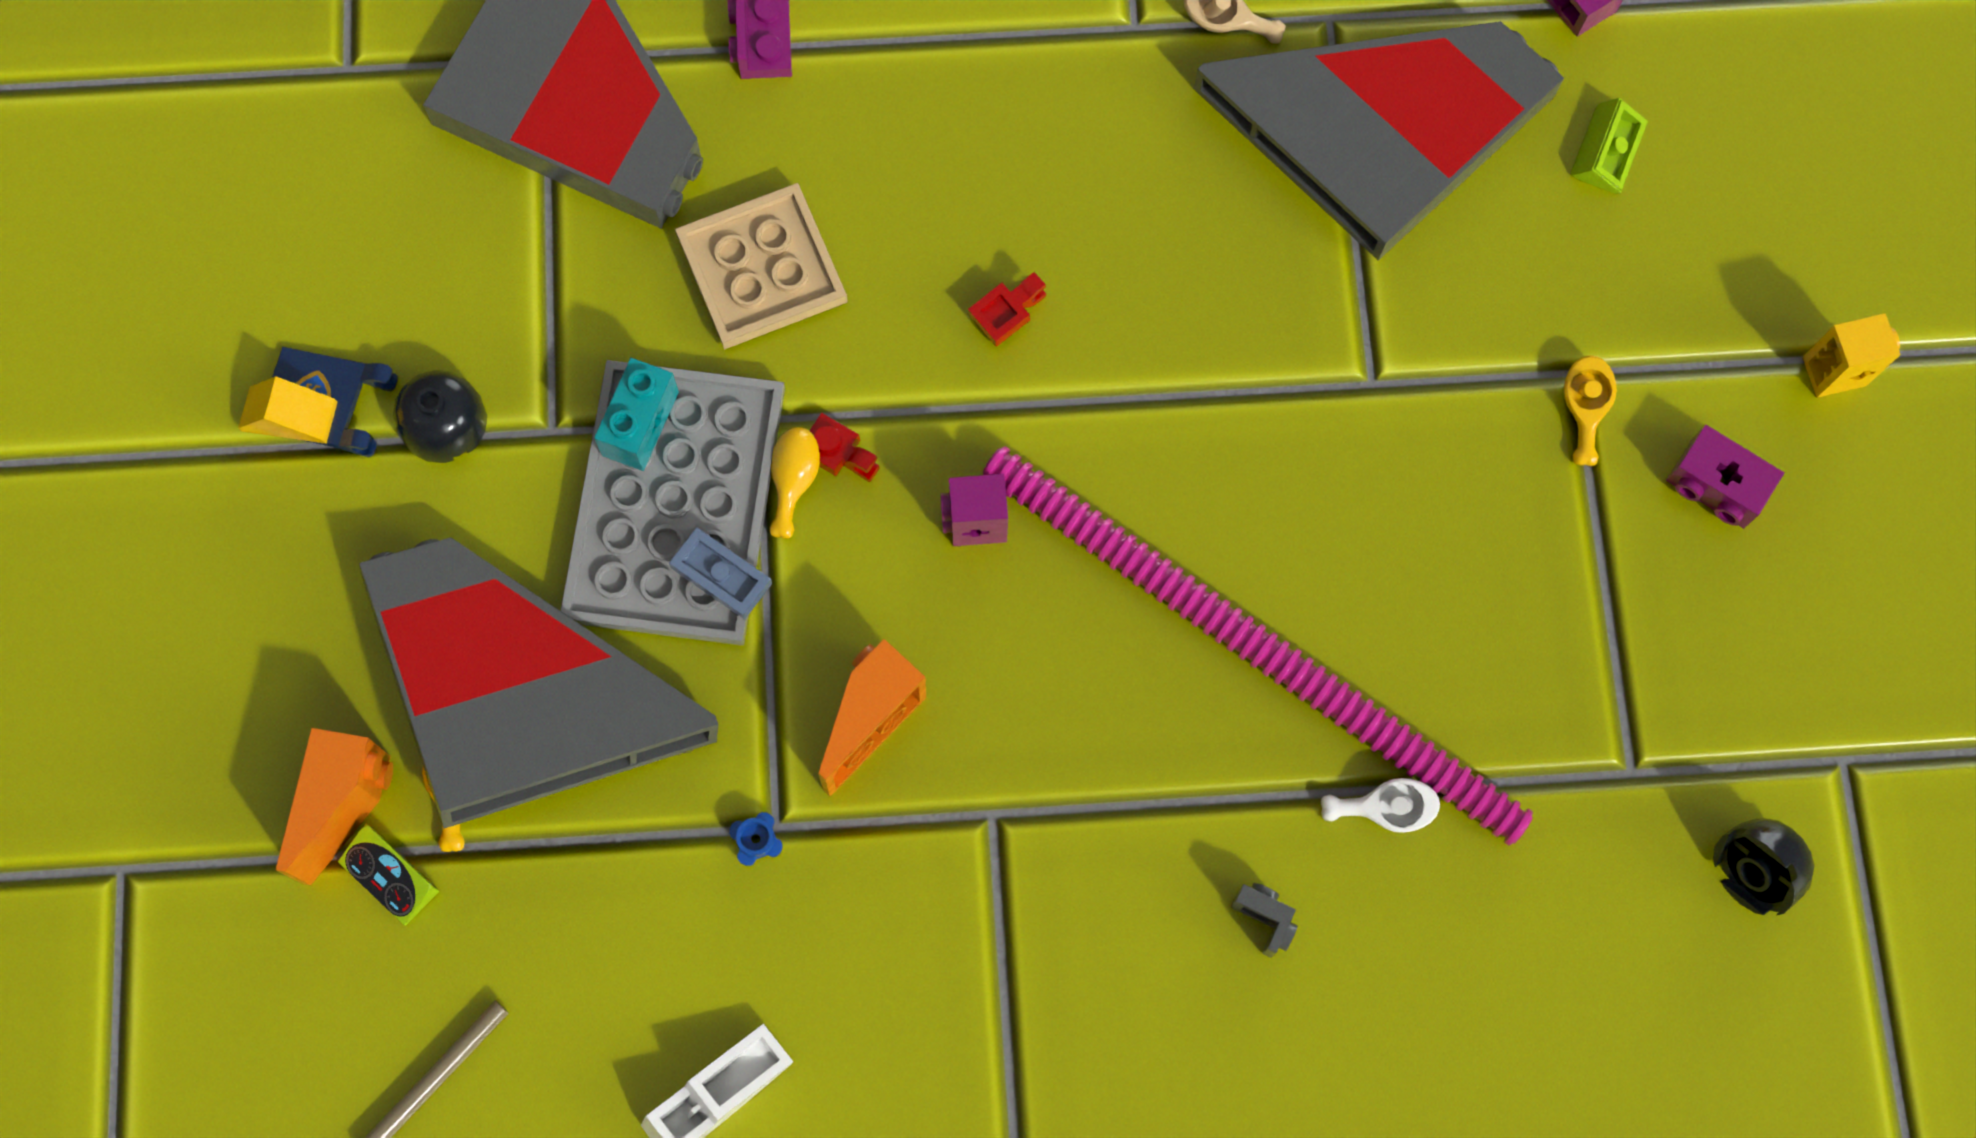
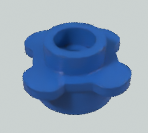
(743, 833)

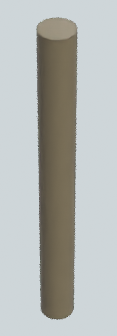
(439, 1072)

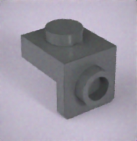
(1263, 905)

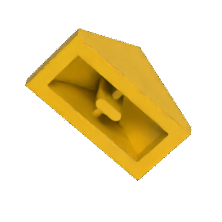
(287, 411)

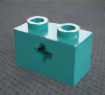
(636, 414)

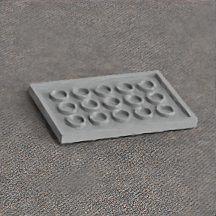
(702, 474)

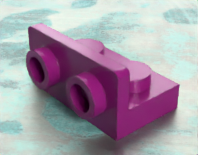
(762, 38)

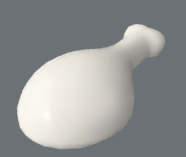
(1395, 805)

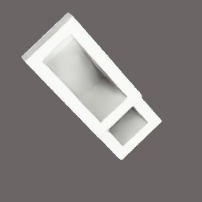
(719, 1088)

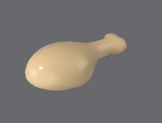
(1232, 15)

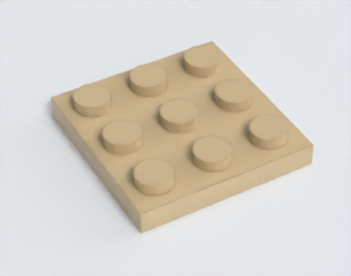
(761, 265)

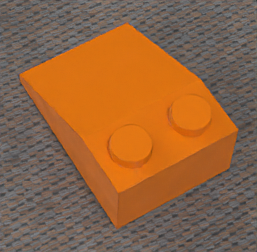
(874, 704)
(332, 798)

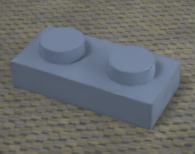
(720, 573)

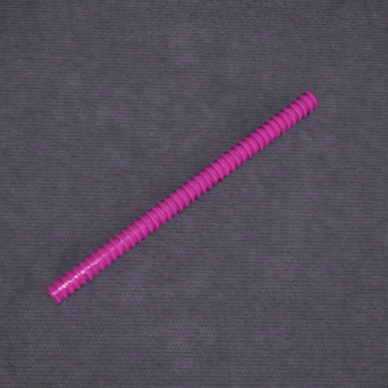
(1260, 647)

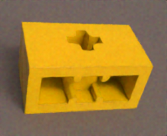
(1851, 355)

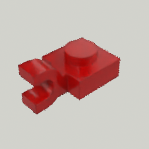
(1004, 312)
(840, 449)

